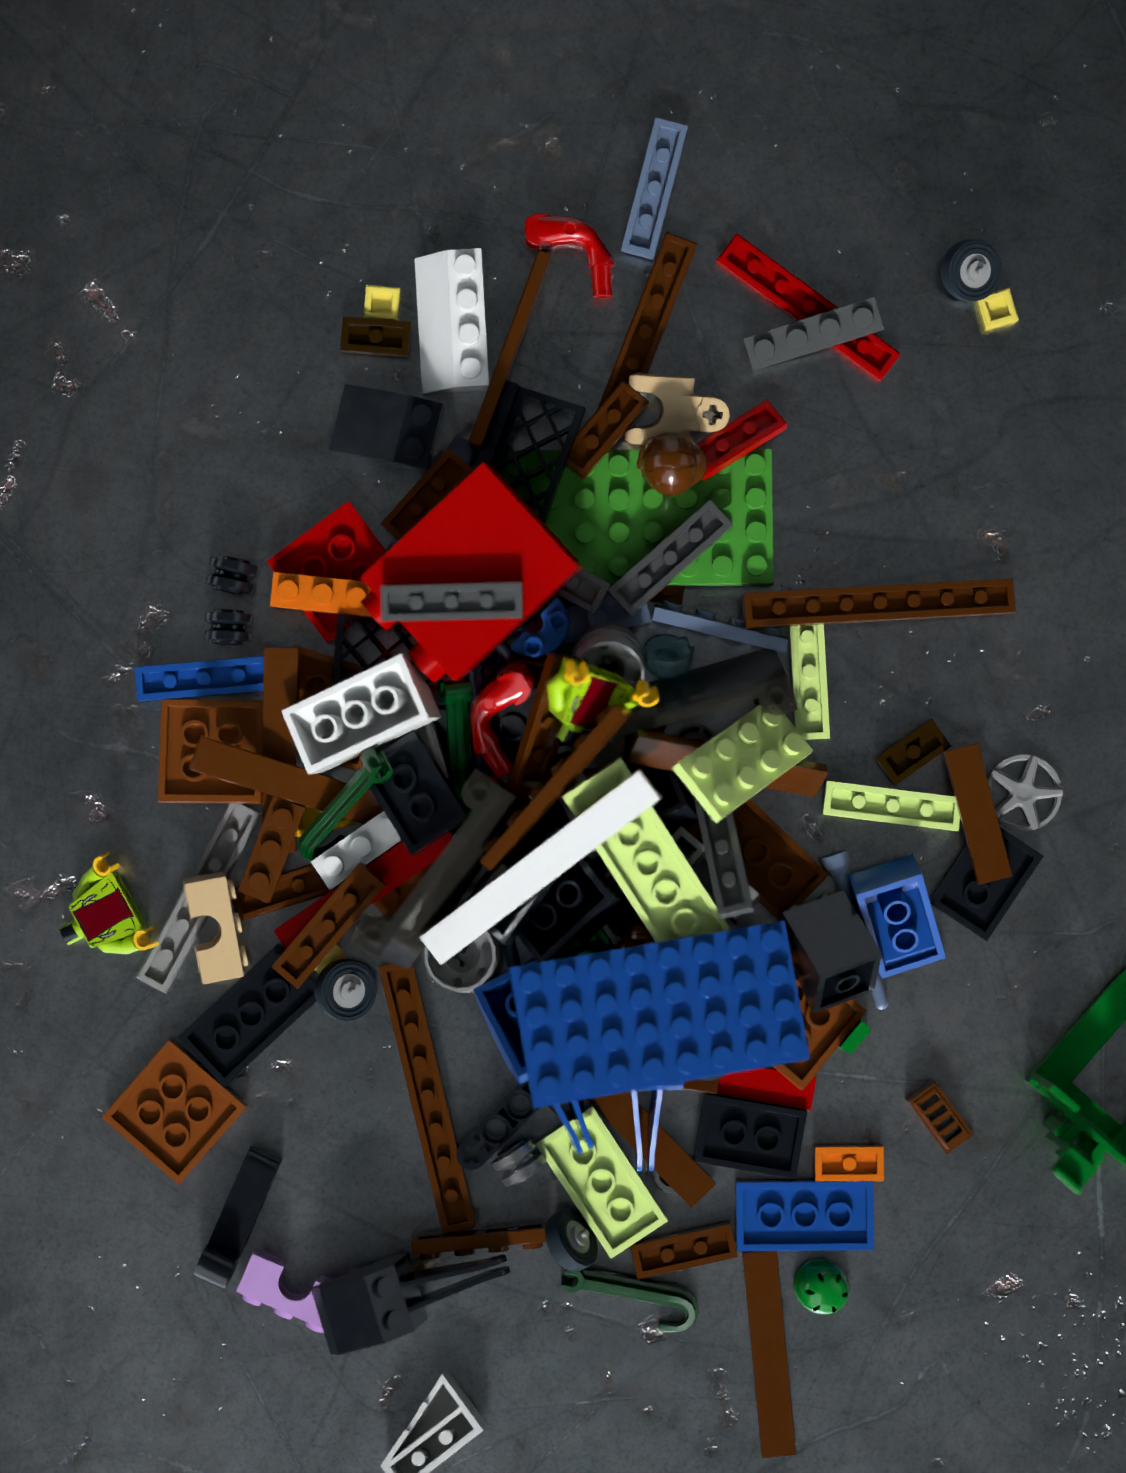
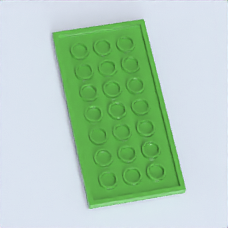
(620, 519)

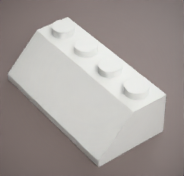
(452, 321)
(360, 714)

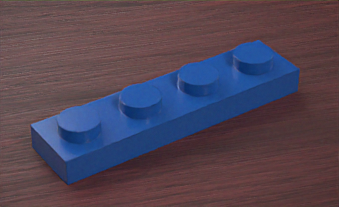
(199, 678)

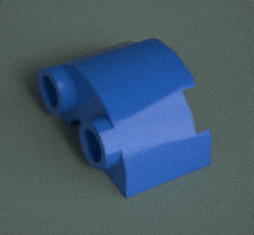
(550, 637)

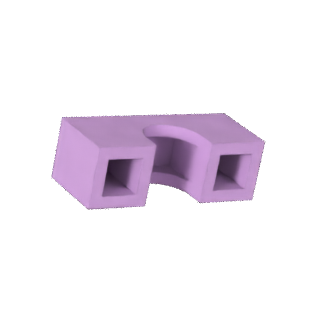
(264, 1285)

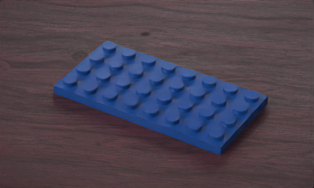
(658, 1014)

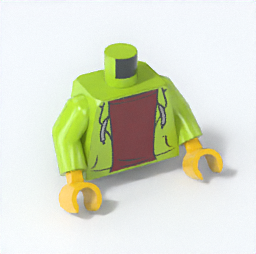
(583, 691)
(106, 912)

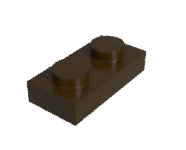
(375, 336)
(913, 751)

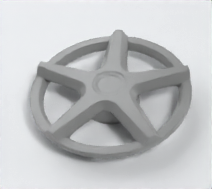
(1025, 792)

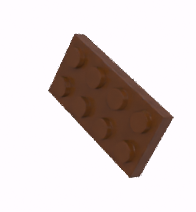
(772, 860)

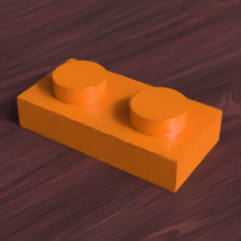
(848, 1163)

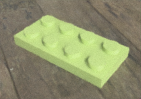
(742, 761)
(603, 1184)

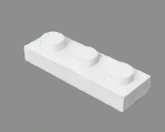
(362, 846)

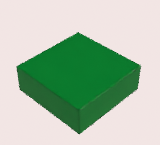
(855, 1037)

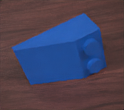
(898, 915)

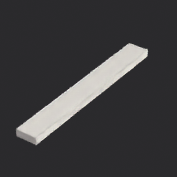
(540, 867)

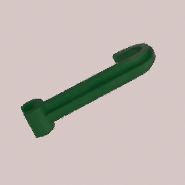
(455, 697)
(374, 770)
(639, 1290)

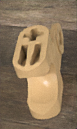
(679, 407)

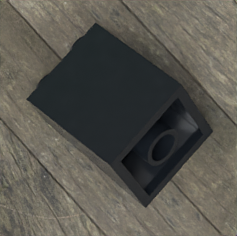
(831, 951)

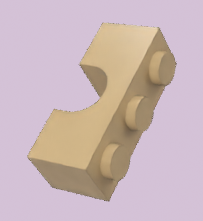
(220, 957)

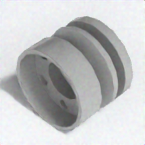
(615, 642)
(461, 979)

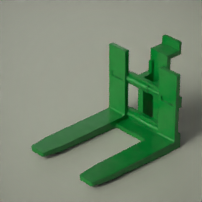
(1080, 1114)

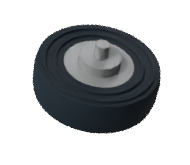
(971, 270)
(345, 989)
(571, 1240)

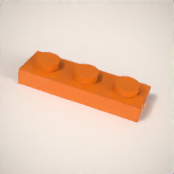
(318, 594)

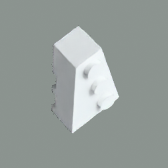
(436, 1431)

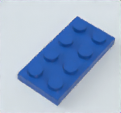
(804, 1215)

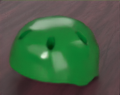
(826, 1291)

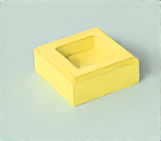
(382, 302)
(997, 310)

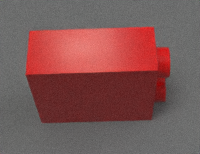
(469, 538)

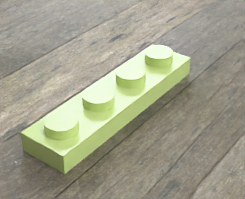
(809, 681)
(890, 806)

